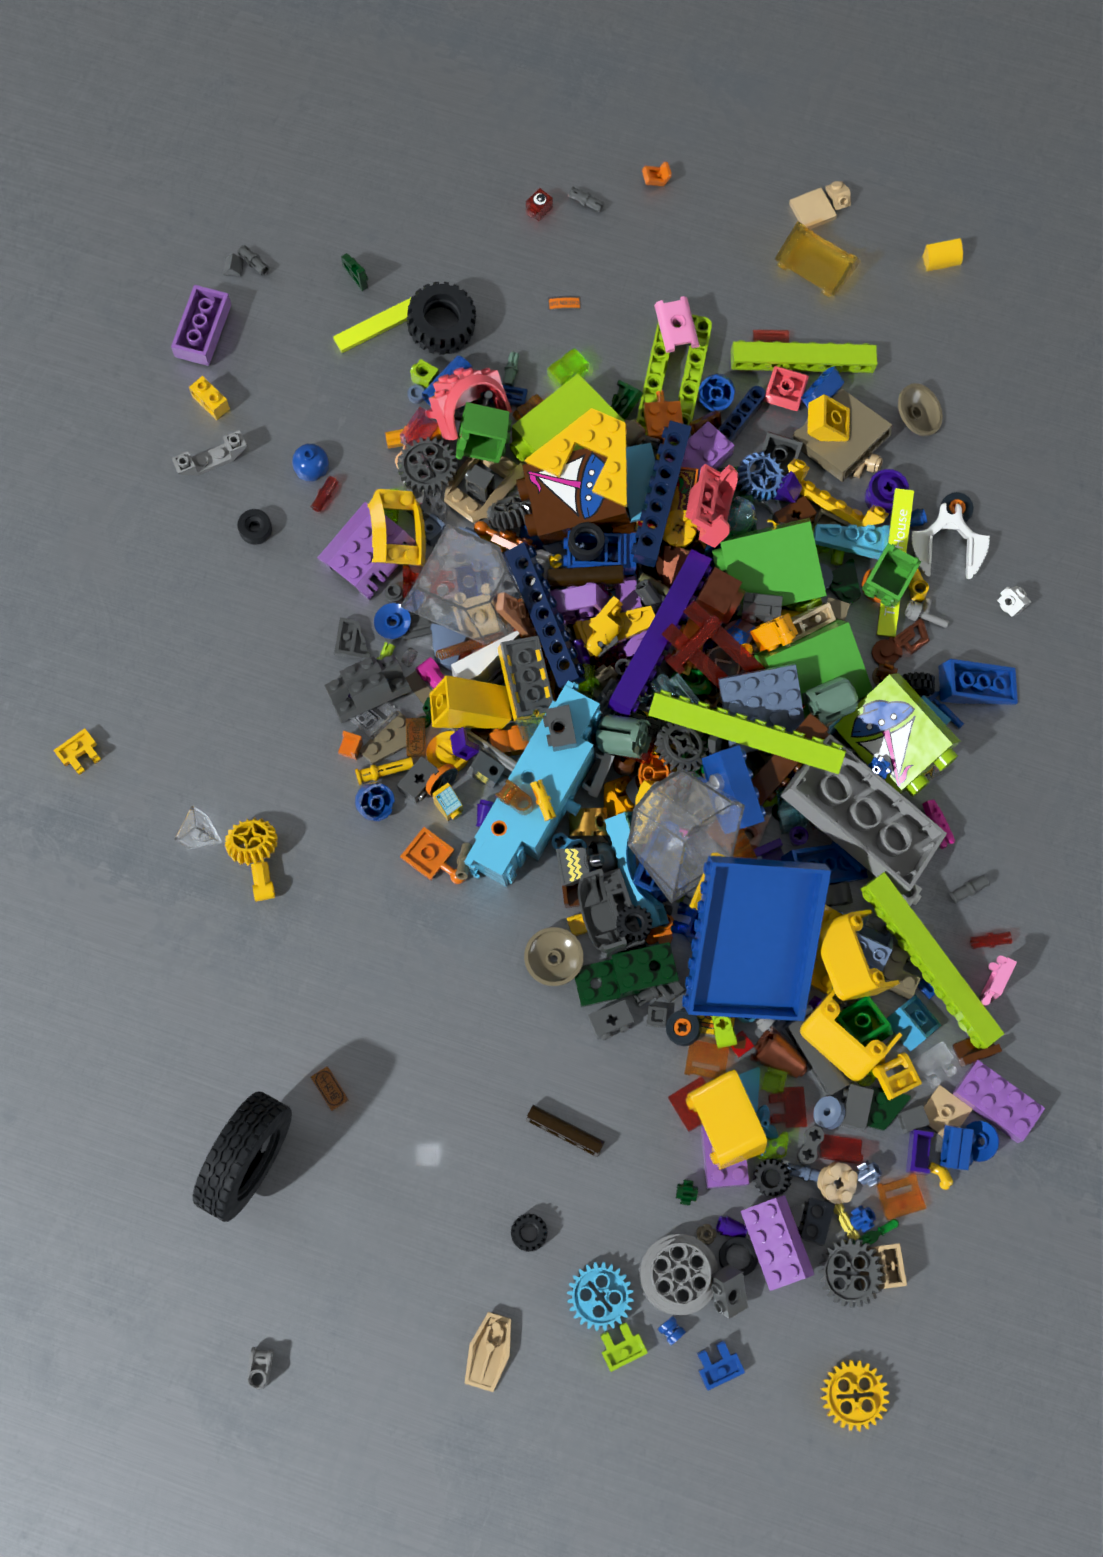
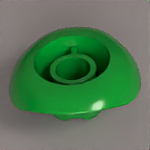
(696, 681)

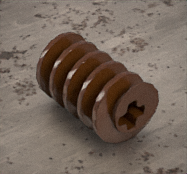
(624, 766)

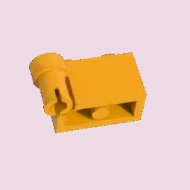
(774, 632)

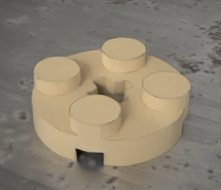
(847, 1186)

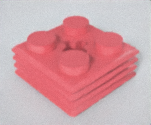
(776, 392)

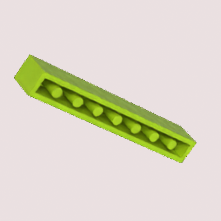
(803, 356)

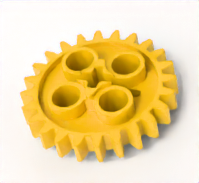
(856, 1415)

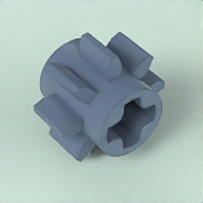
(869, 1173)

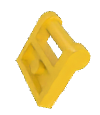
(899, 1082)

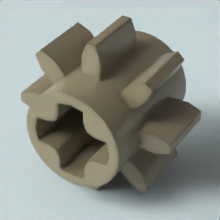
(605, 674)

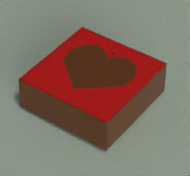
(743, 1044)

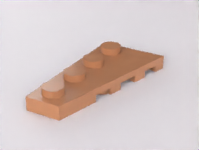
(516, 614)

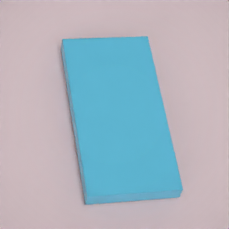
(639, 472)

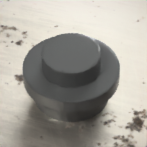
(393, 592)

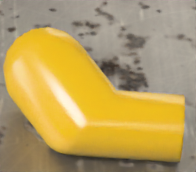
(943, 1173)

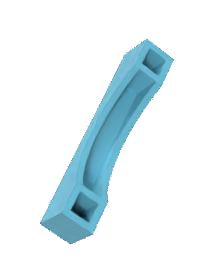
(619, 828)

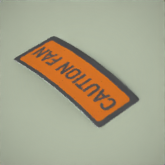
(564, 302)

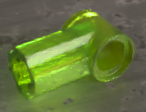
(589, 683)

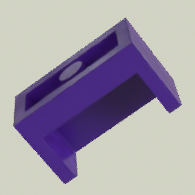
(919, 1152)

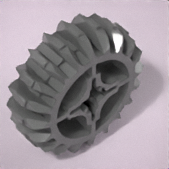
(508, 512)

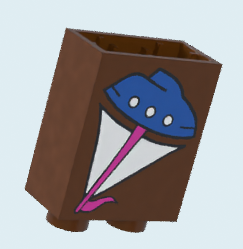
(568, 499)

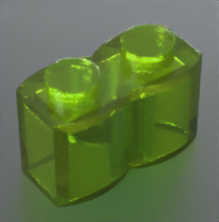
(568, 367)

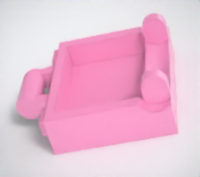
(997, 979)

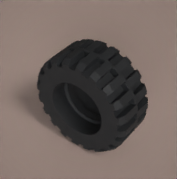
(441, 297)

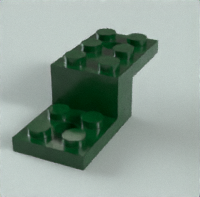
(626, 974)

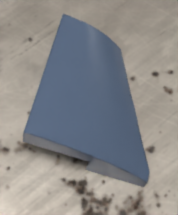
(444, 638)

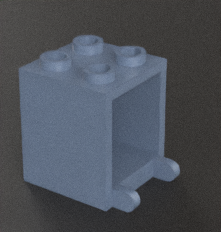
(875, 946)

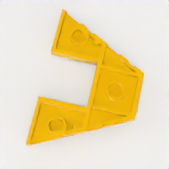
(596, 433)

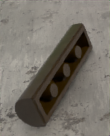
(580, 576)
(565, 1131)

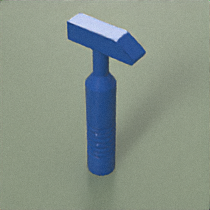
(954, 719)

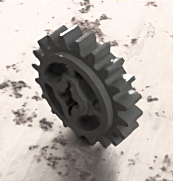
(685, 745)

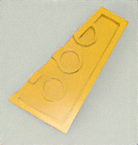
(631, 623)

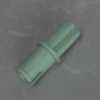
(511, 369)

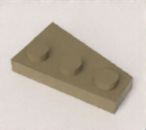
(387, 742)

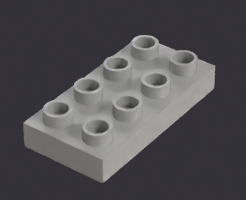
(866, 818)

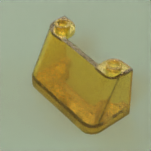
(816, 260)

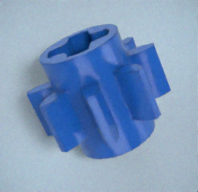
(862, 1218)

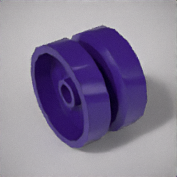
(882, 487)

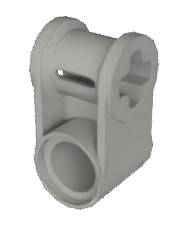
(259, 1365)

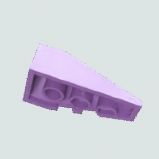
(629, 598)

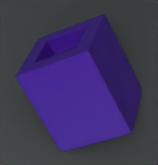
(462, 746)

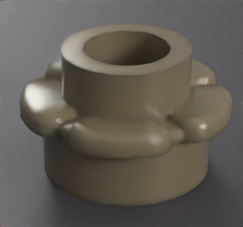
(711, 1234)

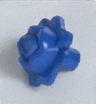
(880, 767)

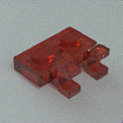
(793, 1107)

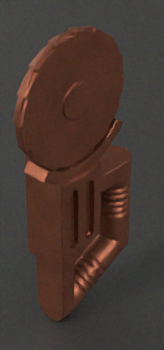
(892, 648)

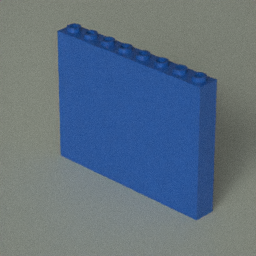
(756, 938)

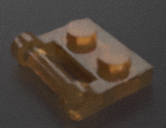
(706, 1054)
(903, 1203)

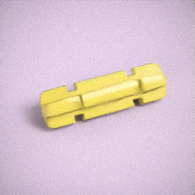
(844, 1220)

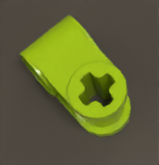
(724, 1032)

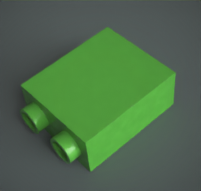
(774, 562)
(822, 657)

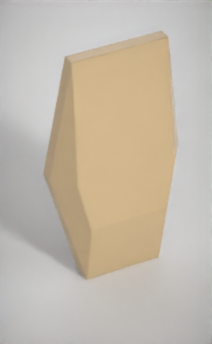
(489, 1352)

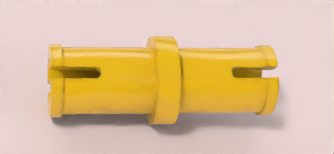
(543, 800)

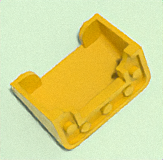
(728, 1120)

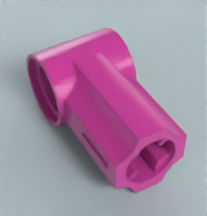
(430, 672)

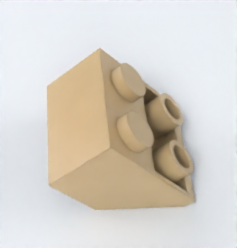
(893, 1267)

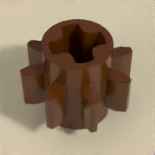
(885, 669)

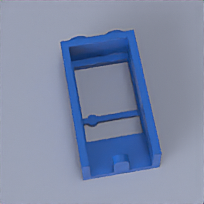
(624, 542)

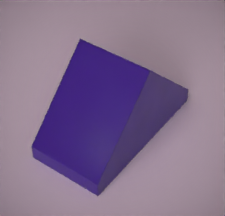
(789, 489)

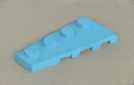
(863, 541)

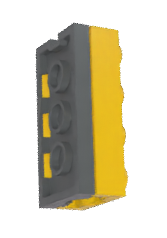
(525, 677)

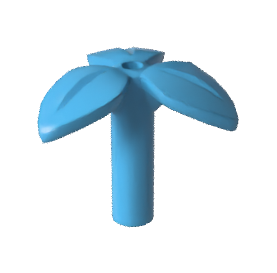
(764, 1115)

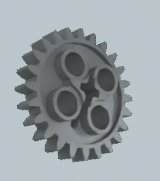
(442, 458)
(852, 1292)

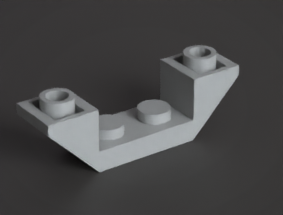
(212, 458)

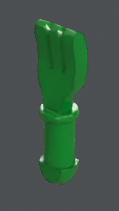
(872, 1236)

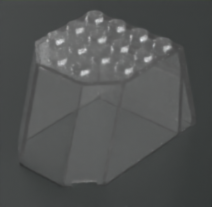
(462, 586)
(679, 827)

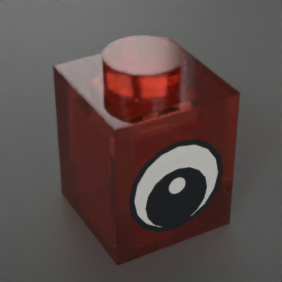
(539, 204)

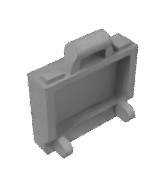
(598, 773)

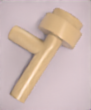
(873, 465)

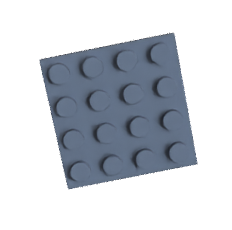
(764, 695)

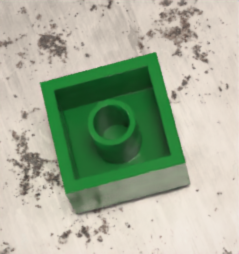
(865, 1021)

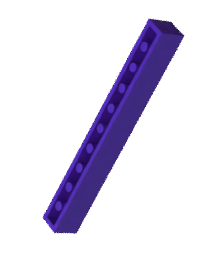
(653, 644)

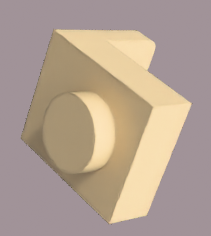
(840, 194)

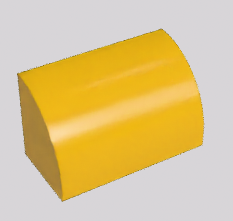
(943, 254)

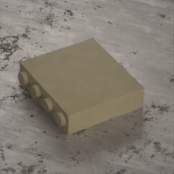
(843, 457)

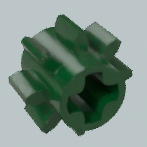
(686, 1192)

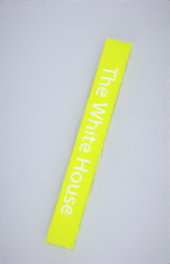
(898, 536)

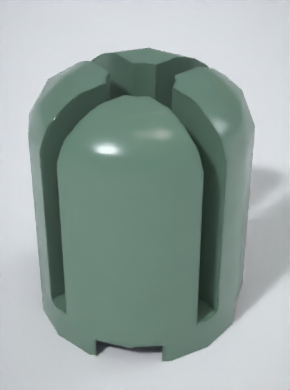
(831, 699)
(623, 736)

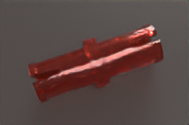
(324, 494)
(990, 940)

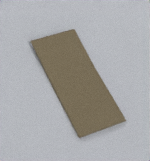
(418, 686)

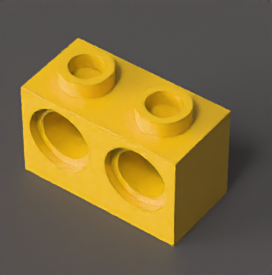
(209, 398)

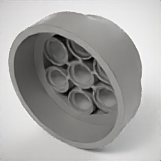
(651, 1277)

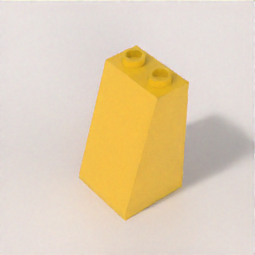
(469, 704)

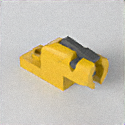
(605, 628)

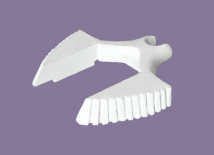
(976, 543)

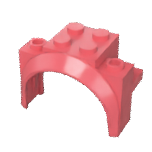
(463, 387)

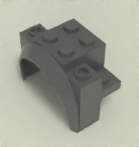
(601, 910)

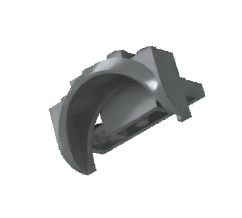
(366, 686)

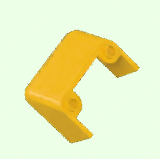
(846, 959)
(839, 1045)

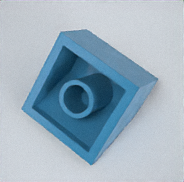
(913, 1022)

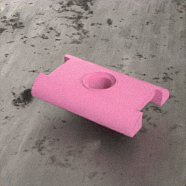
(676, 314)

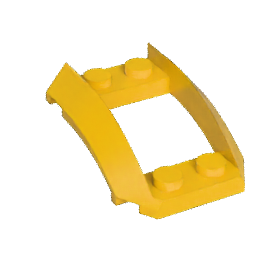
(394, 553)

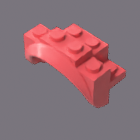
(711, 502)

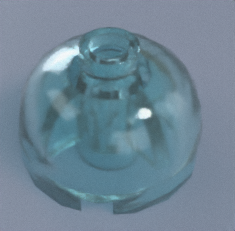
(742, 516)

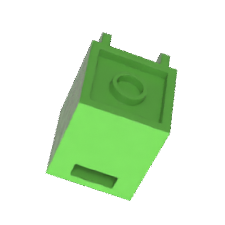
(483, 433)
(891, 575)

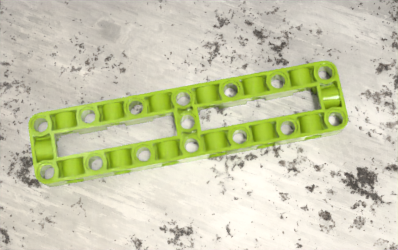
(692, 374)

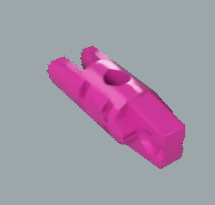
(936, 815)

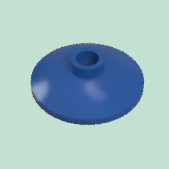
(389, 613)
(988, 1132)

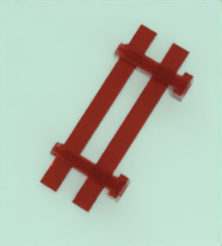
(689, 648)

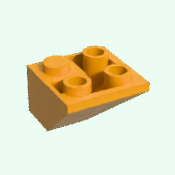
(616, 798)

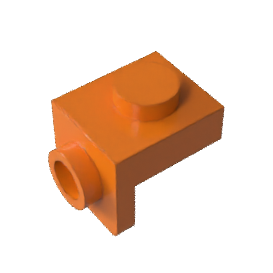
(657, 175)

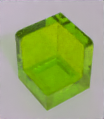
(774, 1080)

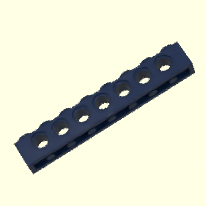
(679, 434)
(517, 558)

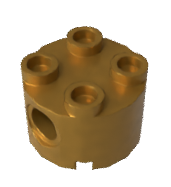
(588, 822)

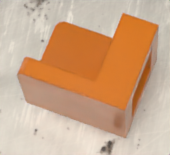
(350, 745)

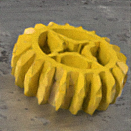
(251, 841)

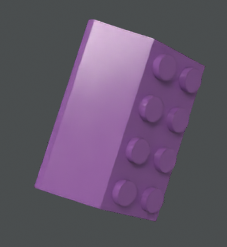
(352, 551)

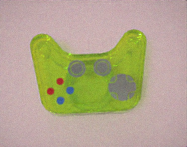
(776, 1147)

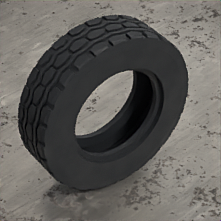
(242, 1156)

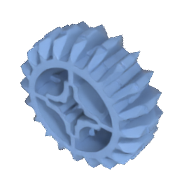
(755, 482)

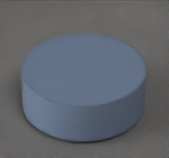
(415, 394)

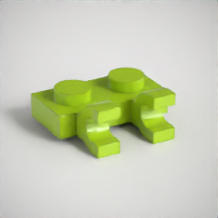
(623, 1352)

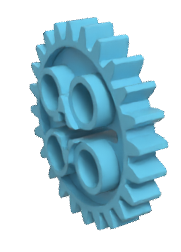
(585, 1308)

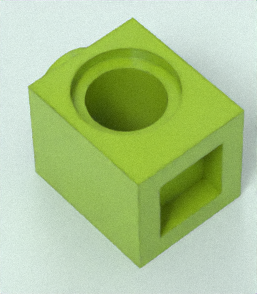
(423, 367)

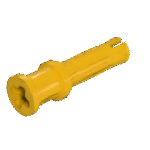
(374, 774)

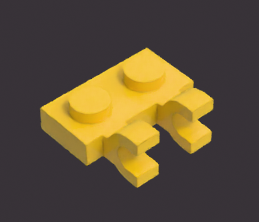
(76, 747)

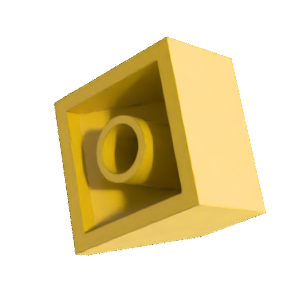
(828, 419)

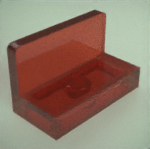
(841, 1149)

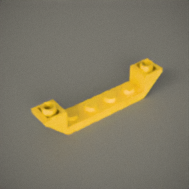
(838, 507)

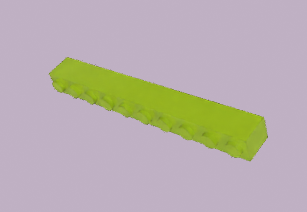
(747, 732)
(931, 961)

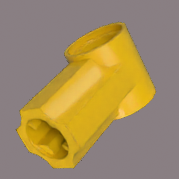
(918, 582)
(263, 886)

